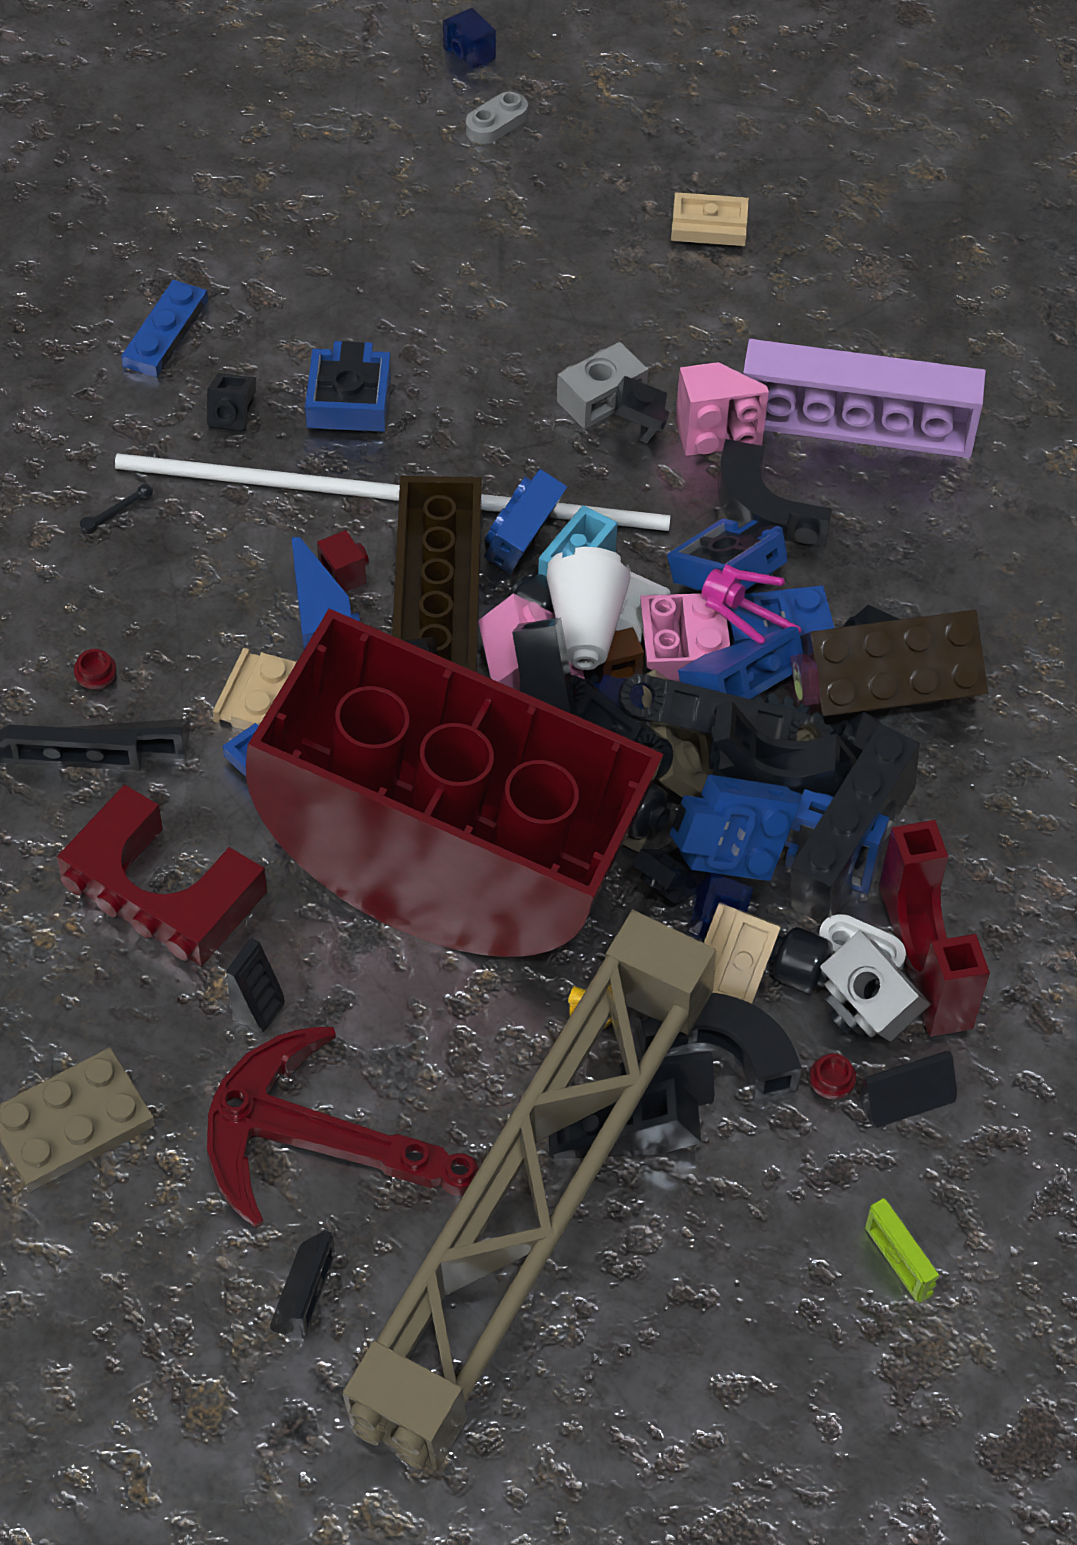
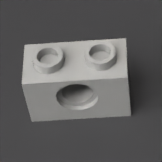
(591, 386)
(897, 999)

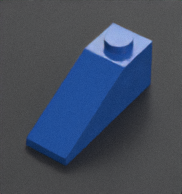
(315, 590)
(746, 666)

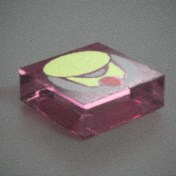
(805, 679)

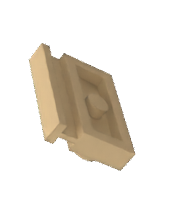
(710, 219)
(251, 688)
(742, 950)

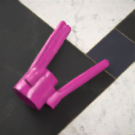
(724, 590)

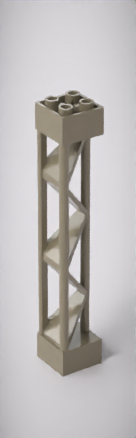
(416, 1408)

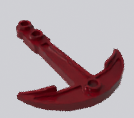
(305, 1128)

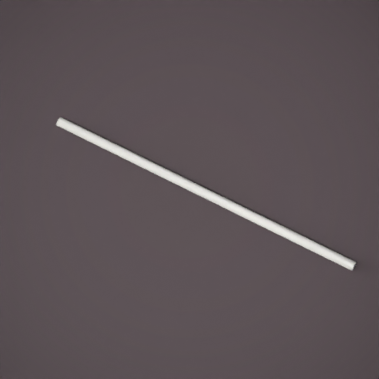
(352, 487)

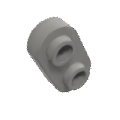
(496, 117)

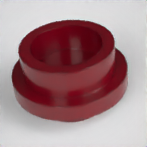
(94, 669)
(832, 1076)

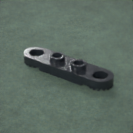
(605, 712)

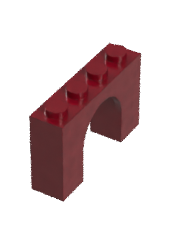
(187, 921)
(943, 969)

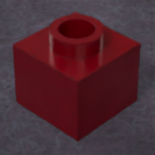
(344, 560)

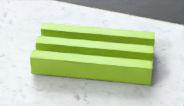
(901, 1251)

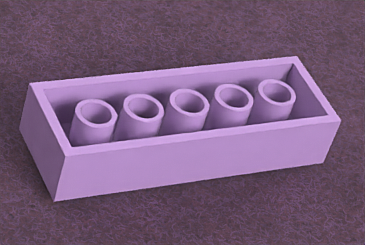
(868, 397)

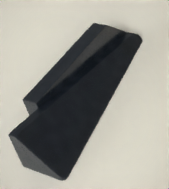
(95, 746)

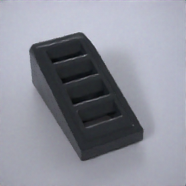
(253, 988)

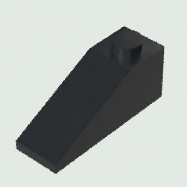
(659, 1124)

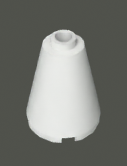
(588, 598)

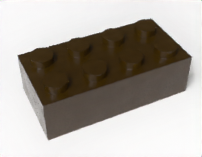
(897, 663)

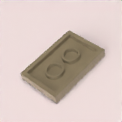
(690, 755)
(71, 1119)

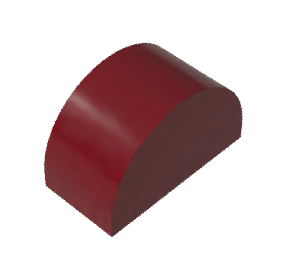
(442, 793)

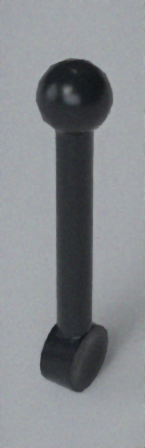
(89, 524)

